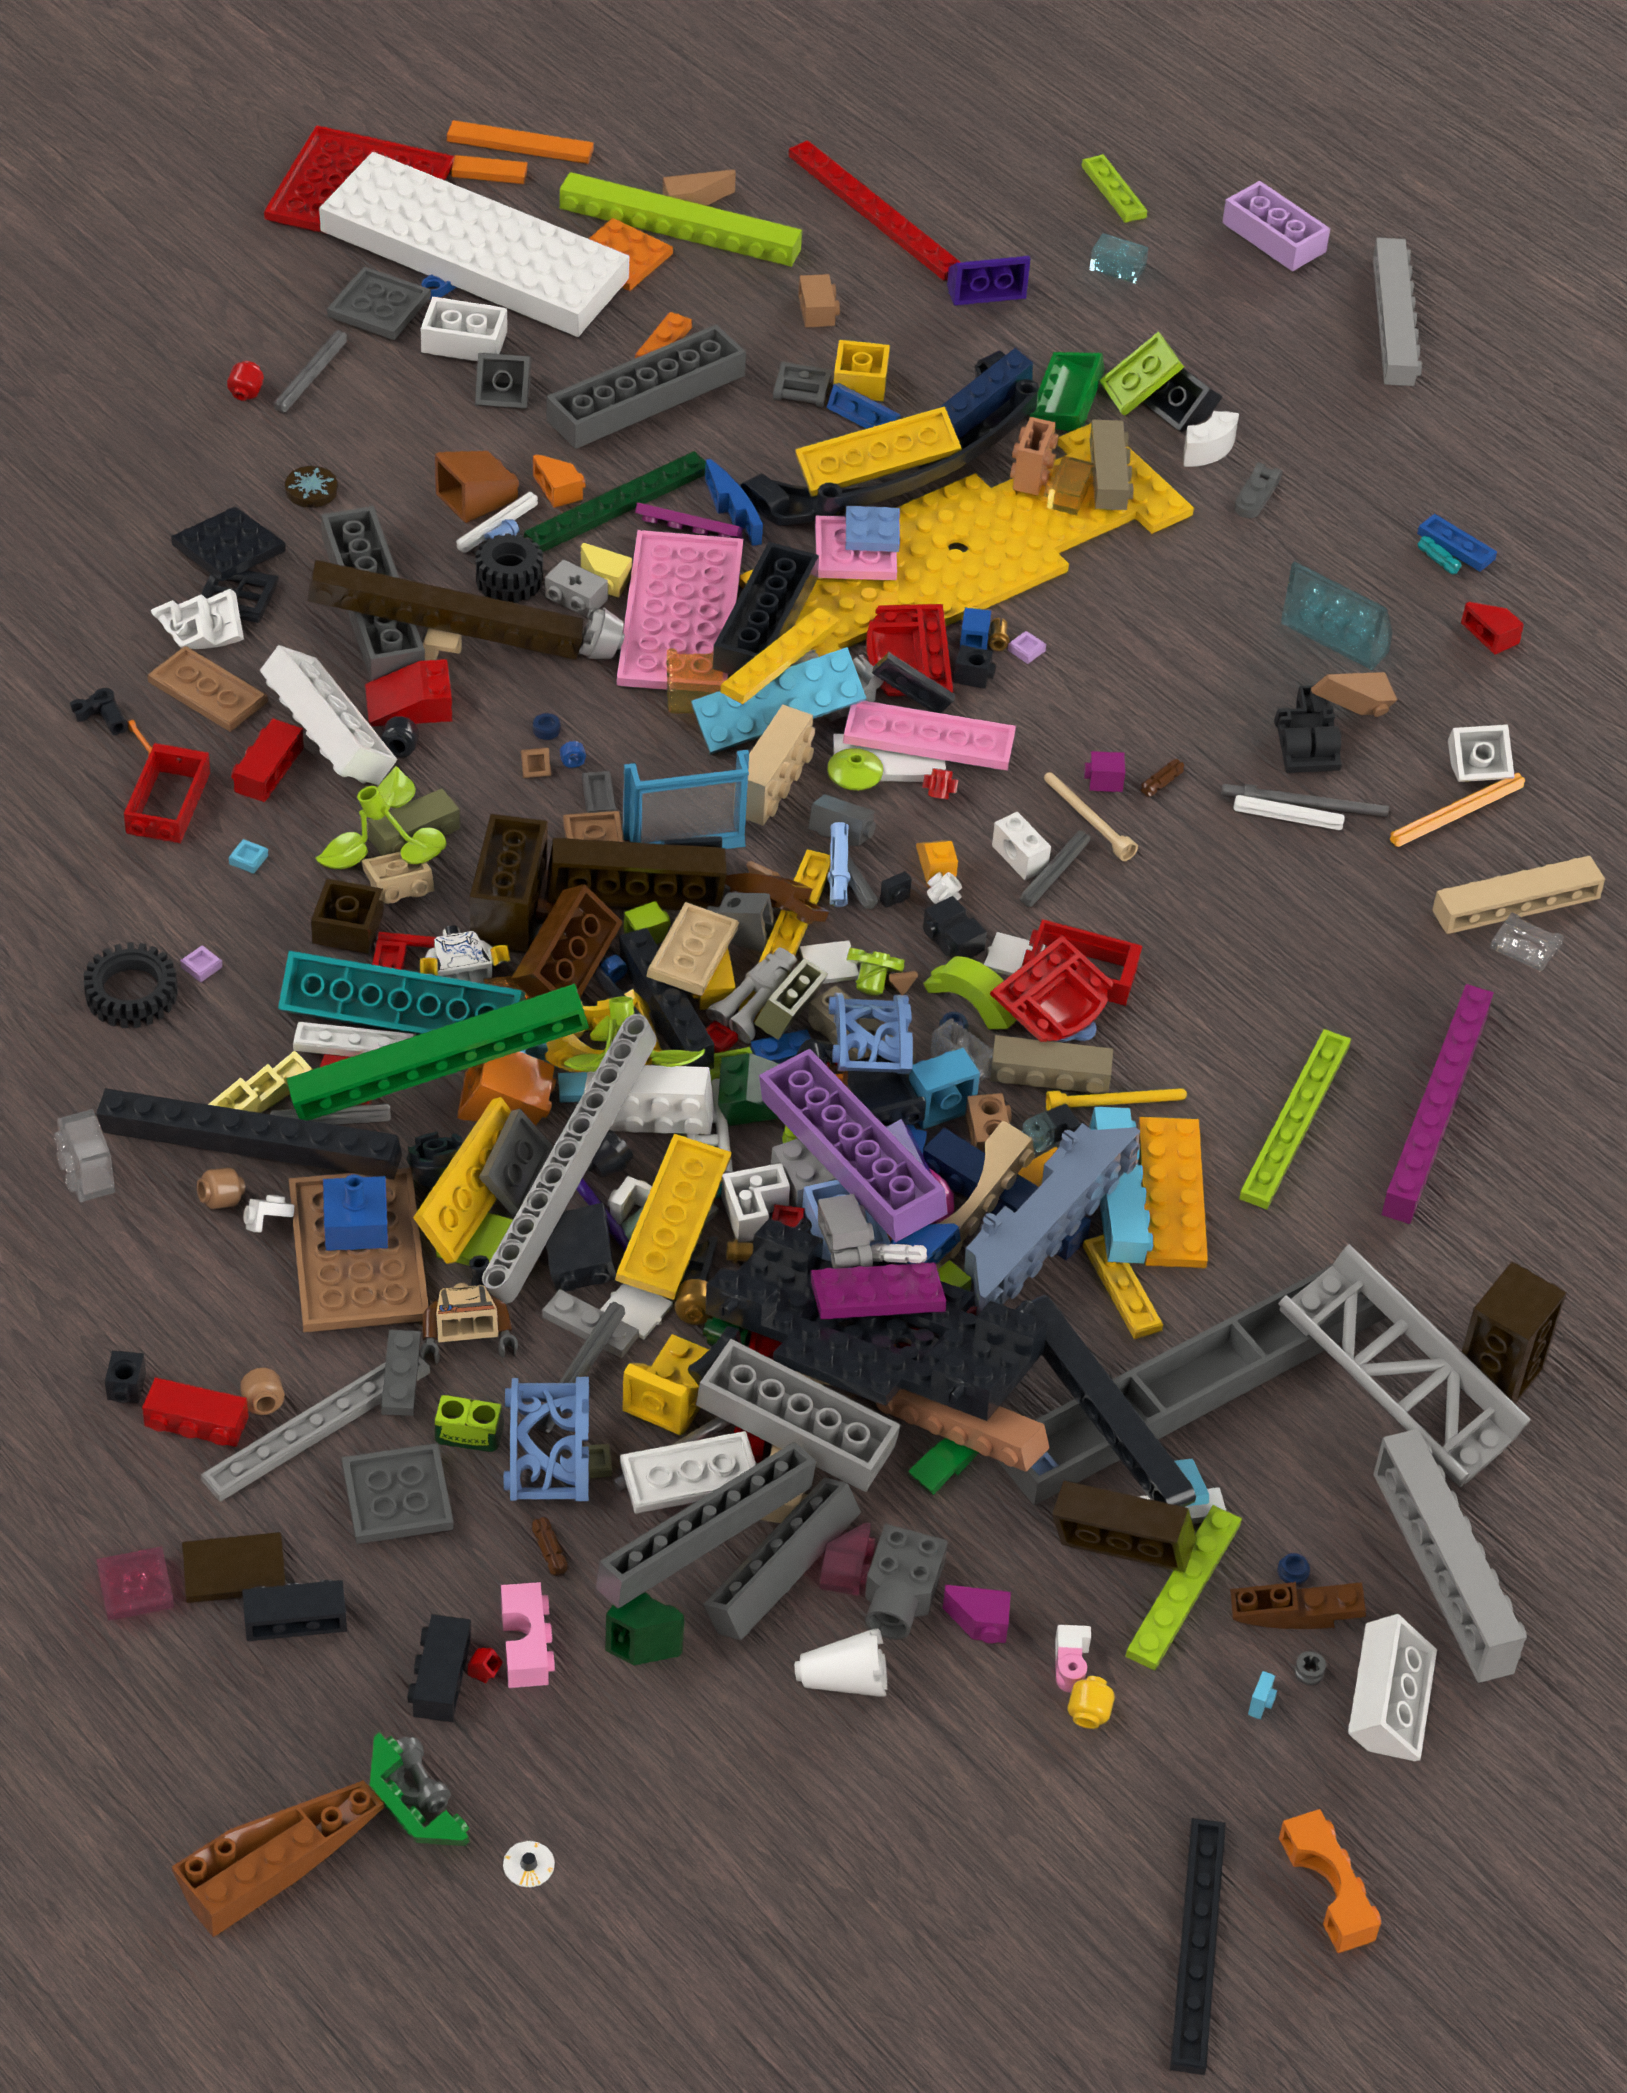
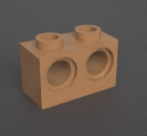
(984, 1115)

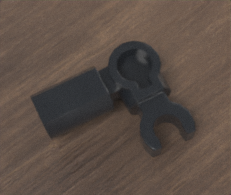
(102, 703)

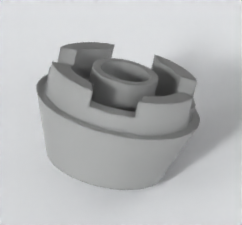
(601, 635)

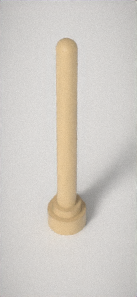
(1122, 846)

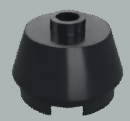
(432, 1156)
(611, 1156)

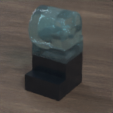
(1048, 1126)

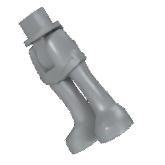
(764, 980)

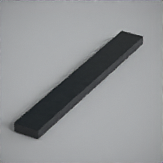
(1197, 1947)

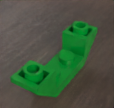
(442, 1830)

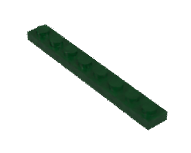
(617, 501)

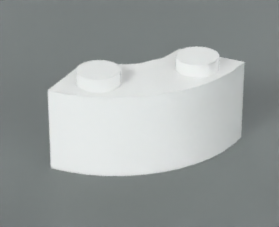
(1211, 439)

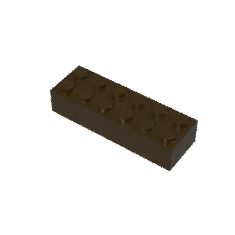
(638, 872)

